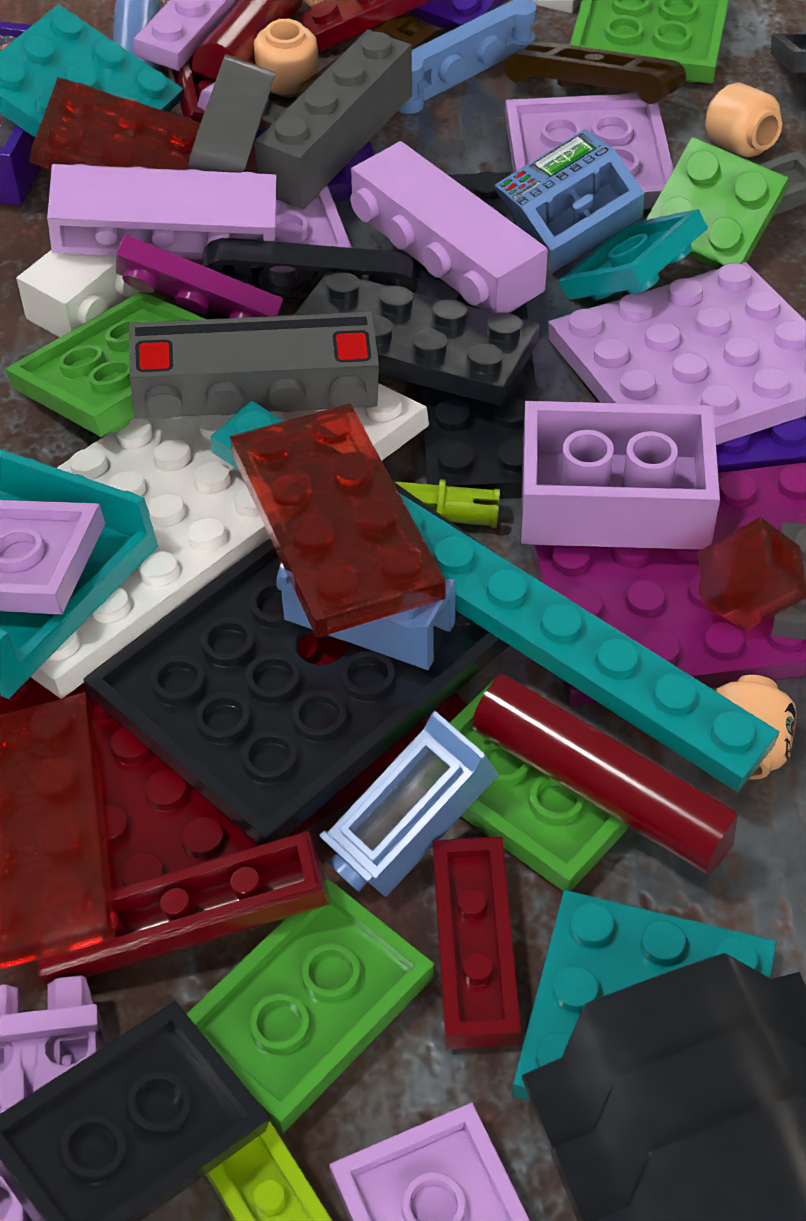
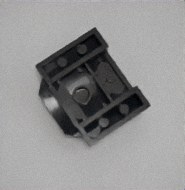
(682, 1099)

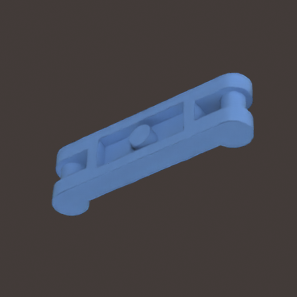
(469, 50)

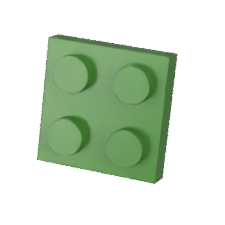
(732, 197)

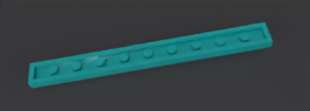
(577, 644)

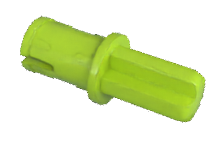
(458, 503)

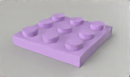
(618, 120)

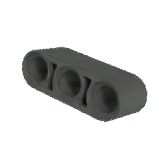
(231, 117)

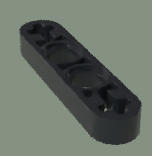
(237, 256)

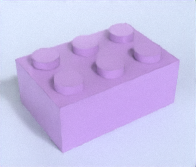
(619, 475)

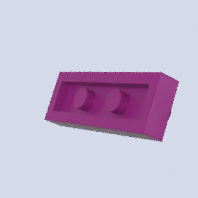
(192, 284)

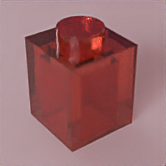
(751, 574)

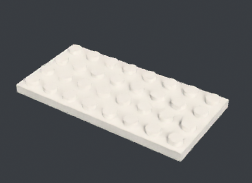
(198, 518)

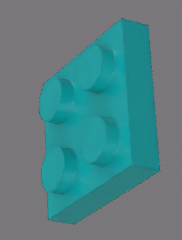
(634, 256)

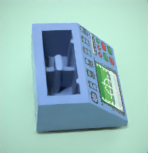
(573, 197)

